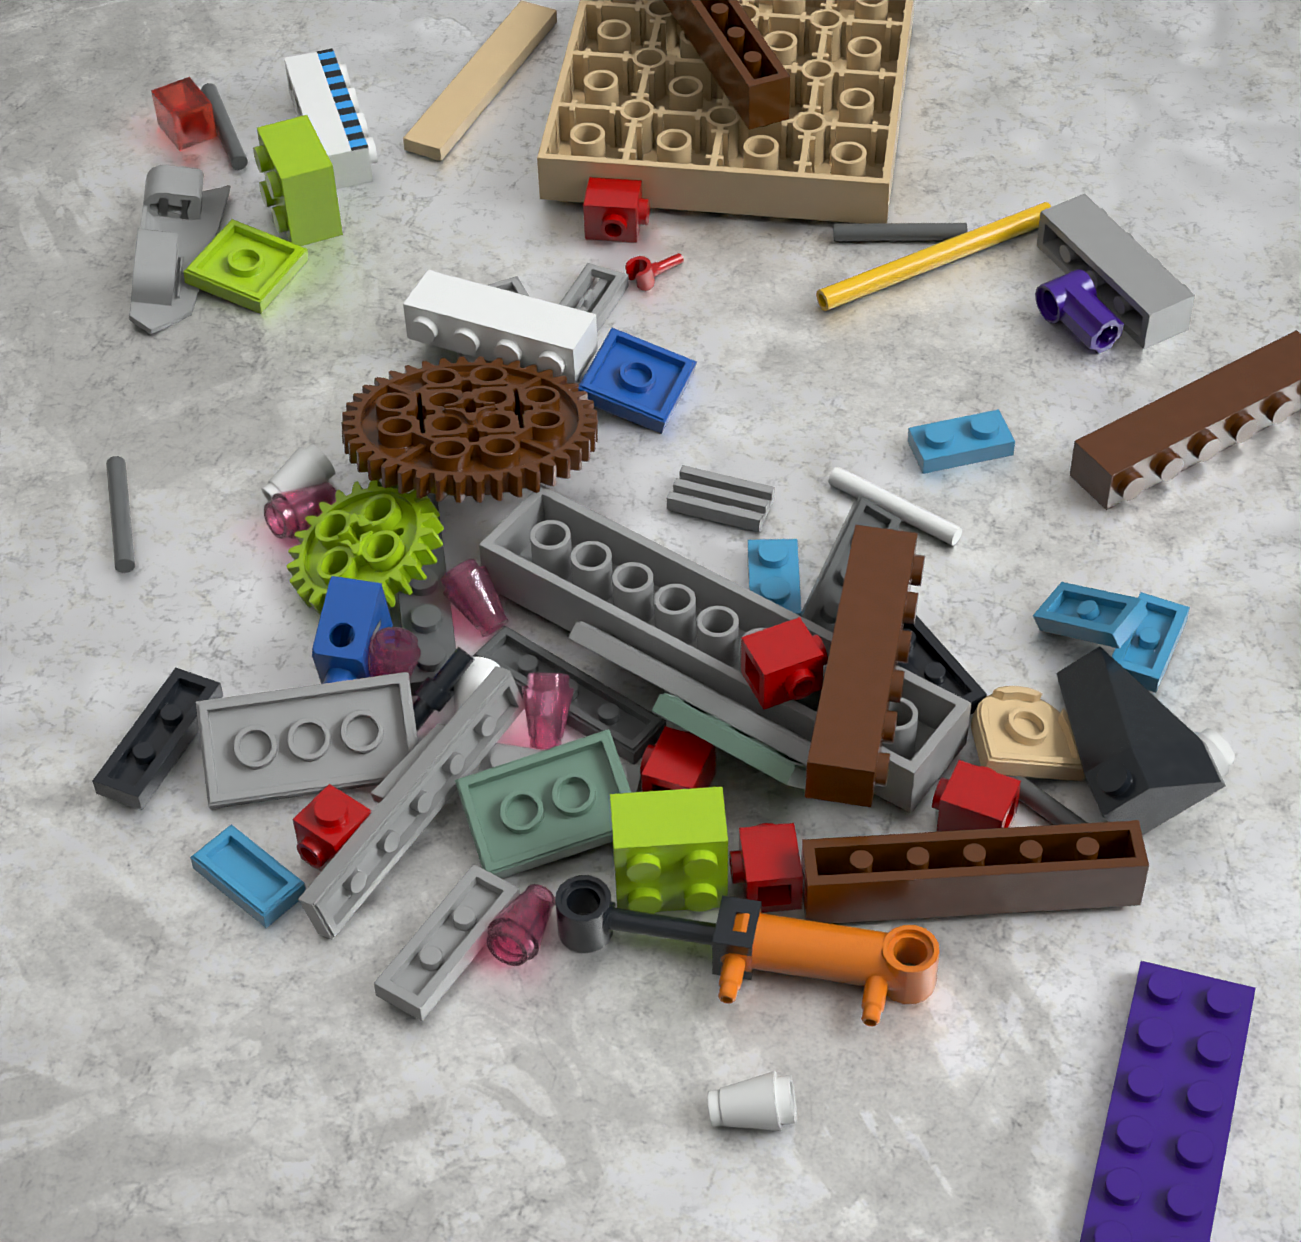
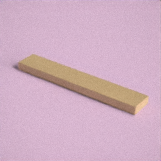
(480, 81)

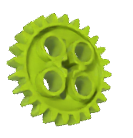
(366, 538)

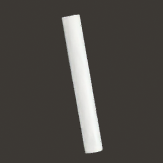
(897, 506)

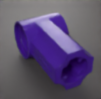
(1075, 303)

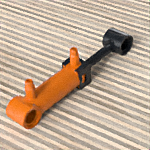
(753, 940)

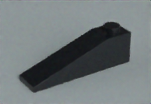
(1132, 746)

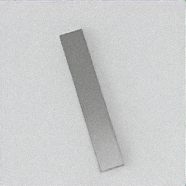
(692, 691)
(412, 803)

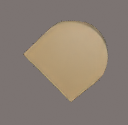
(1025, 736)

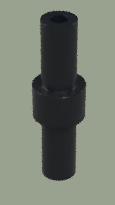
(435, 692)

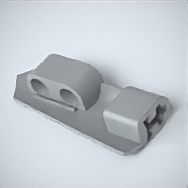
(174, 230)

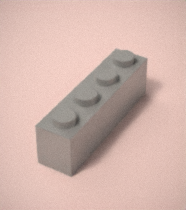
(1123, 272)

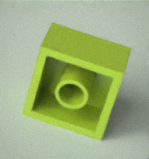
(298, 181)
(670, 849)

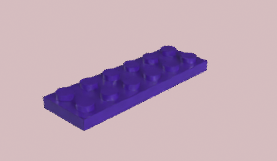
(1170, 1109)

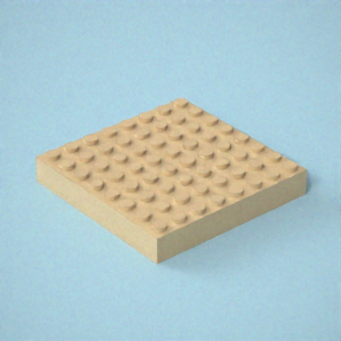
(649, 110)

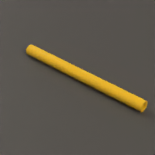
(930, 258)

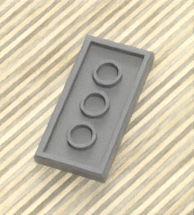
(305, 739)

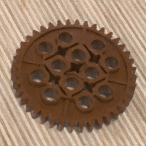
(481, 425)

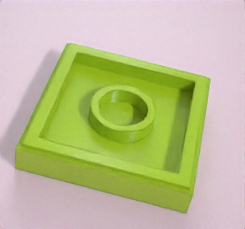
(246, 266)

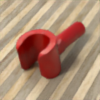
(644, 272)

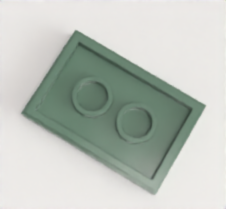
(731, 740)
(543, 804)

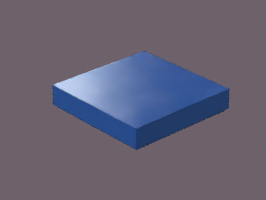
(637, 380)

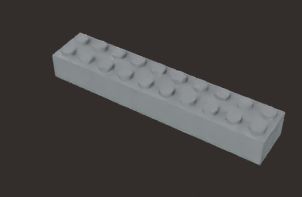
(595, 571)

